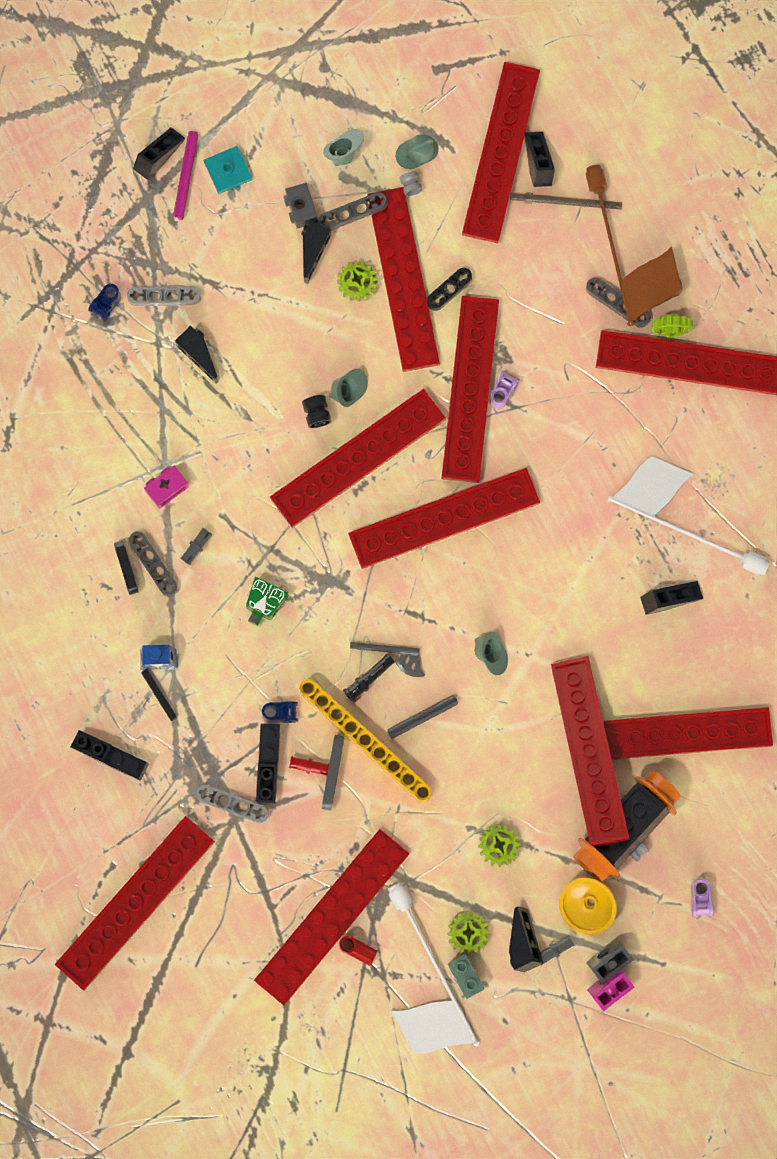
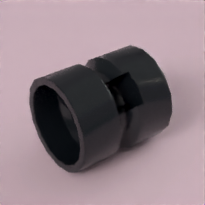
(316, 410)

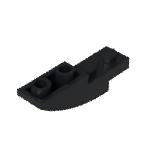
(109, 755)
(268, 763)

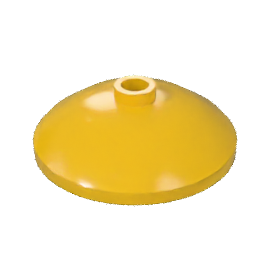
(583, 915)

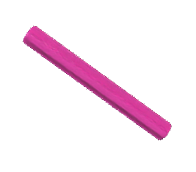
(185, 175)

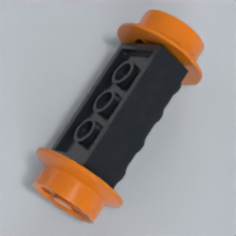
(643, 810)

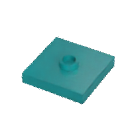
(227, 169)

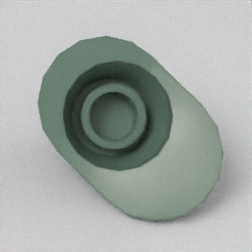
(343, 148)
(416, 151)
(349, 387)
(491, 652)

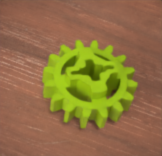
(363, 277)
(672, 325)
(507, 842)
(459, 933)

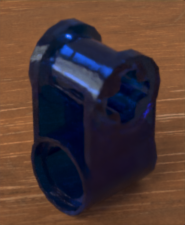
(104, 305)
(282, 712)

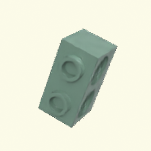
(465, 976)

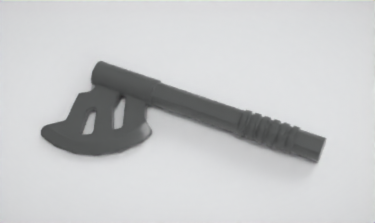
(404, 651)

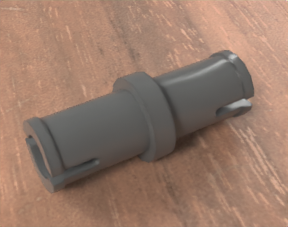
(196, 546)
(556, 949)

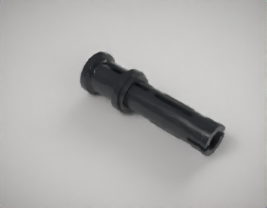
(363, 686)

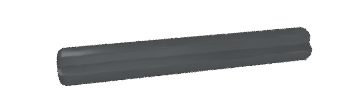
(422, 716)

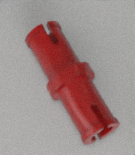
(309, 766)

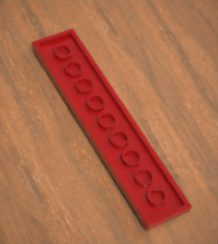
(501, 152)
(404, 283)
(687, 362)
(470, 389)
(357, 458)
(444, 518)
(689, 733)
(589, 752)
(134, 903)
(331, 917)

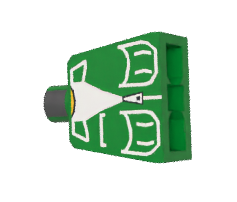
(264, 601)

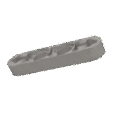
(163, 299)
(231, 806)

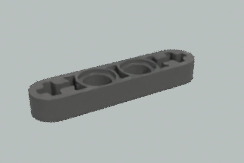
(352, 209)
(615, 305)
(151, 565)
(333, 772)

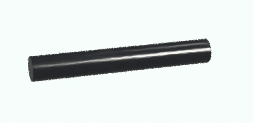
(159, 695)

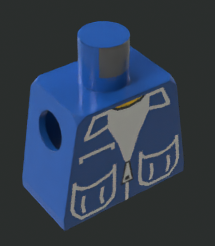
(158, 657)

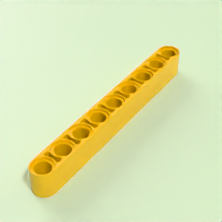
(360, 732)

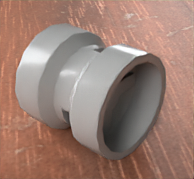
(410, 183)

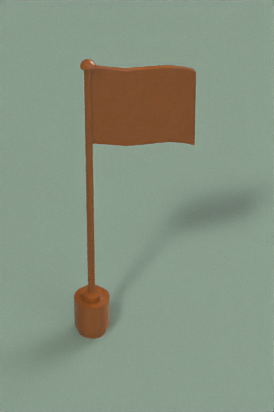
(649, 283)

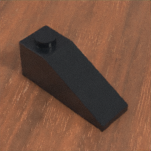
(157, 153)
(539, 159)
(314, 242)
(194, 347)
(671, 597)
(523, 942)

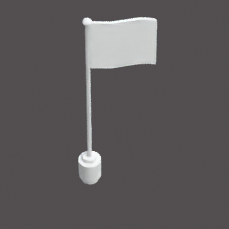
(653, 489)
(436, 1023)

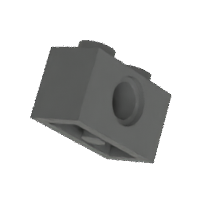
(296, 195)
(609, 961)

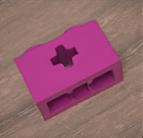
(161, 495)
(611, 990)

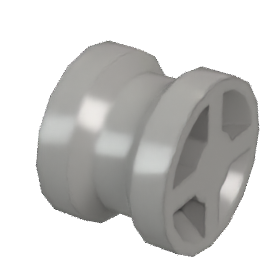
(642, 849)

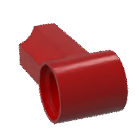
(359, 951)

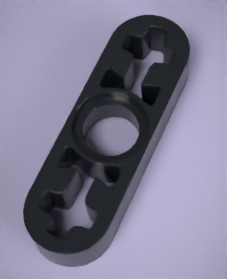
(463, 284)
(126, 567)

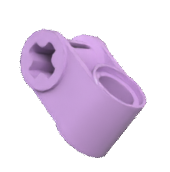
(504, 387)
(701, 900)

